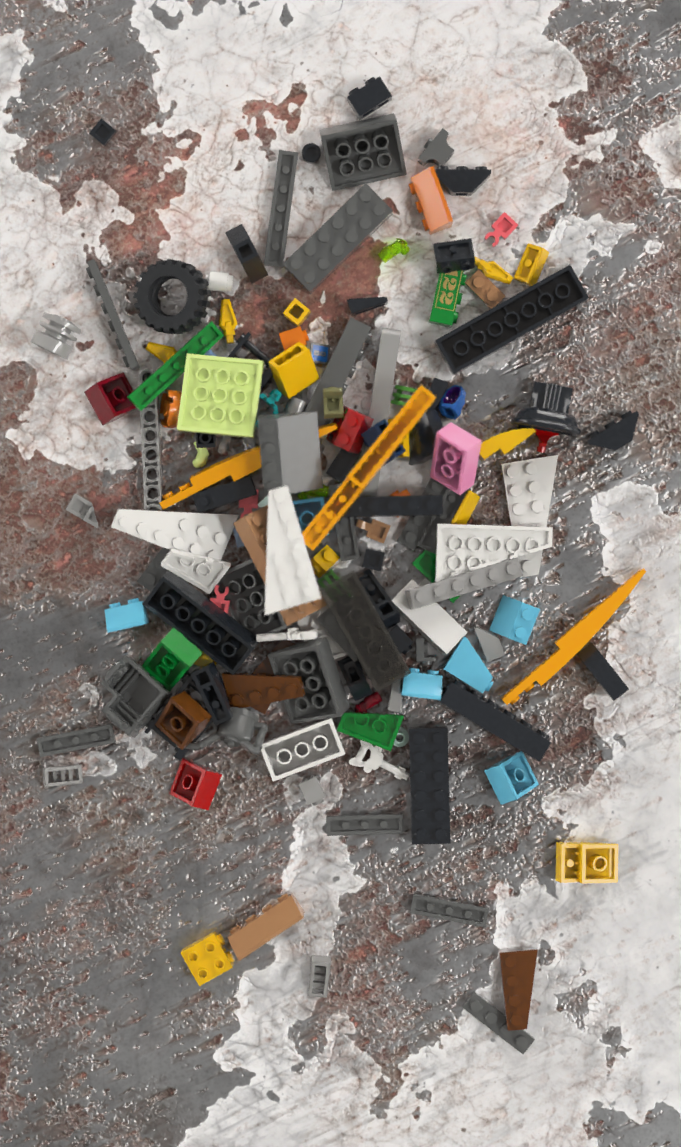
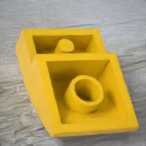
(504, 442)
(586, 862)

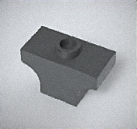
(436, 150)

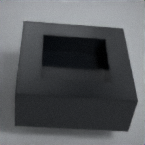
(103, 132)
(373, 559)

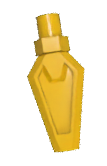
(493, 270)
(227, 320)
(161, 351)

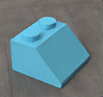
(126, 616)
(514, 619)
(422, 685)
(511, 778)

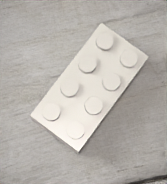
(302, 749)

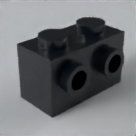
(369, 97)

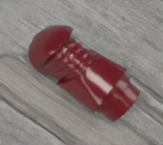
(368, 702)

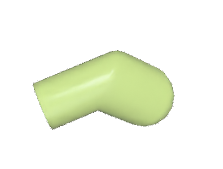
(201, 457)

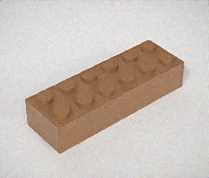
(253, 533)

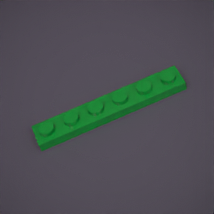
(174, 366)

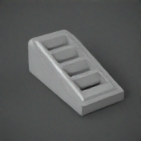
(395, 698)
(45, 773)
(323, 964)

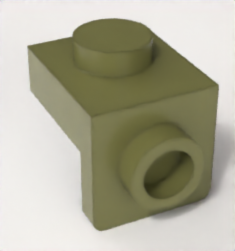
(333, 402)

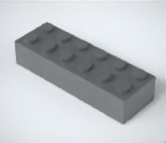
(338, 238)

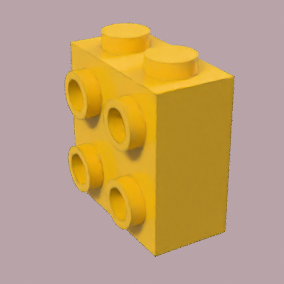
(293, 370)
(207, 958)

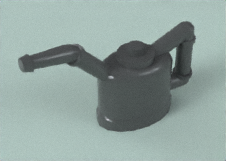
(237, 732)

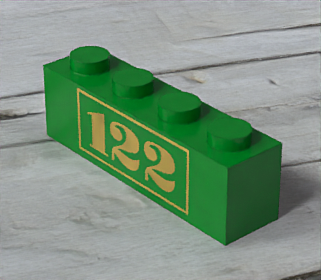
(447, 298)

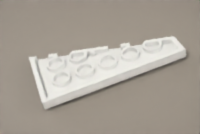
(185, 531)

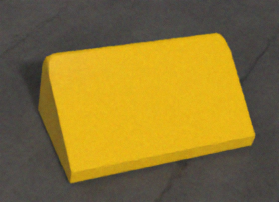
(531, 264)
(466, 508)

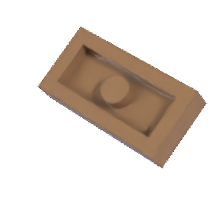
(485, 289)

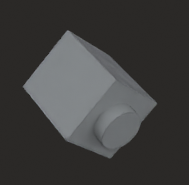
(312, 790)

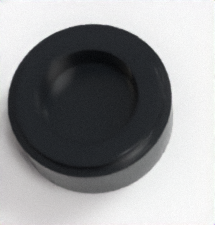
(311, 153)

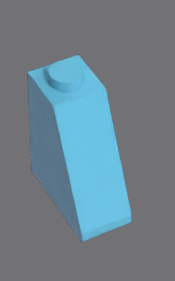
(469, 667)

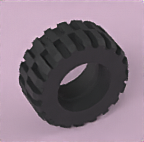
(148, 292)

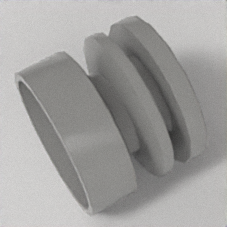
(56, 335)

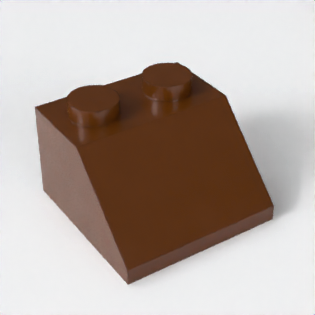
(183, 719)

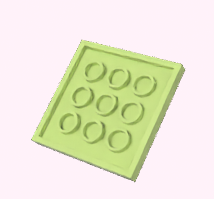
(220, 395)

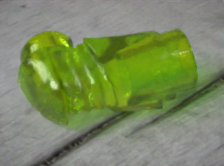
(393, 249)
(322, 492)

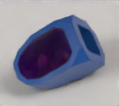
(452, 402)

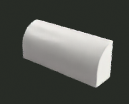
(430, 622)

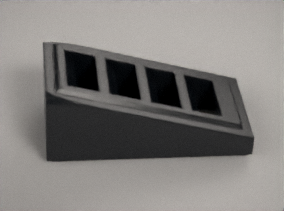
(362, 305)

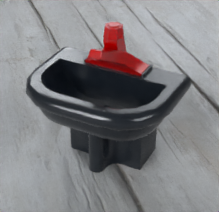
(548, 413)

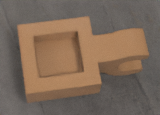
(376, 530)

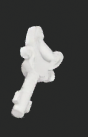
(292, 633)
(375, 761)

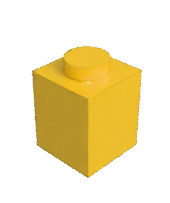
(296, 312)

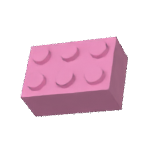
(455, 458)

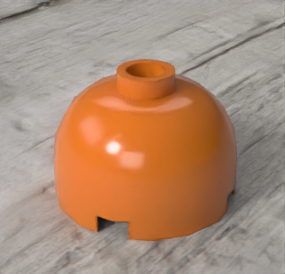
(170, 408)

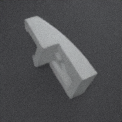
(83, 509)
(489, 643)

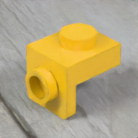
(323, 561)

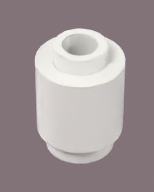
(220, 281)

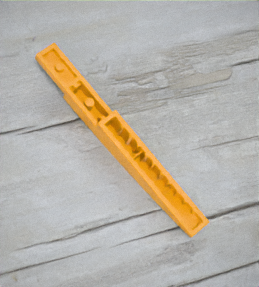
(236, 466)
(368, 467)
(574, 639)

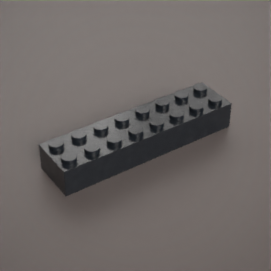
(511, 320)

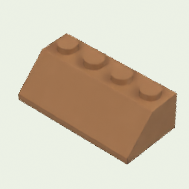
(266, 925)

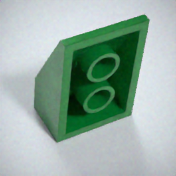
(171, 659)

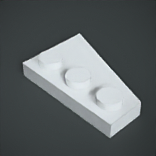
(196, 569)

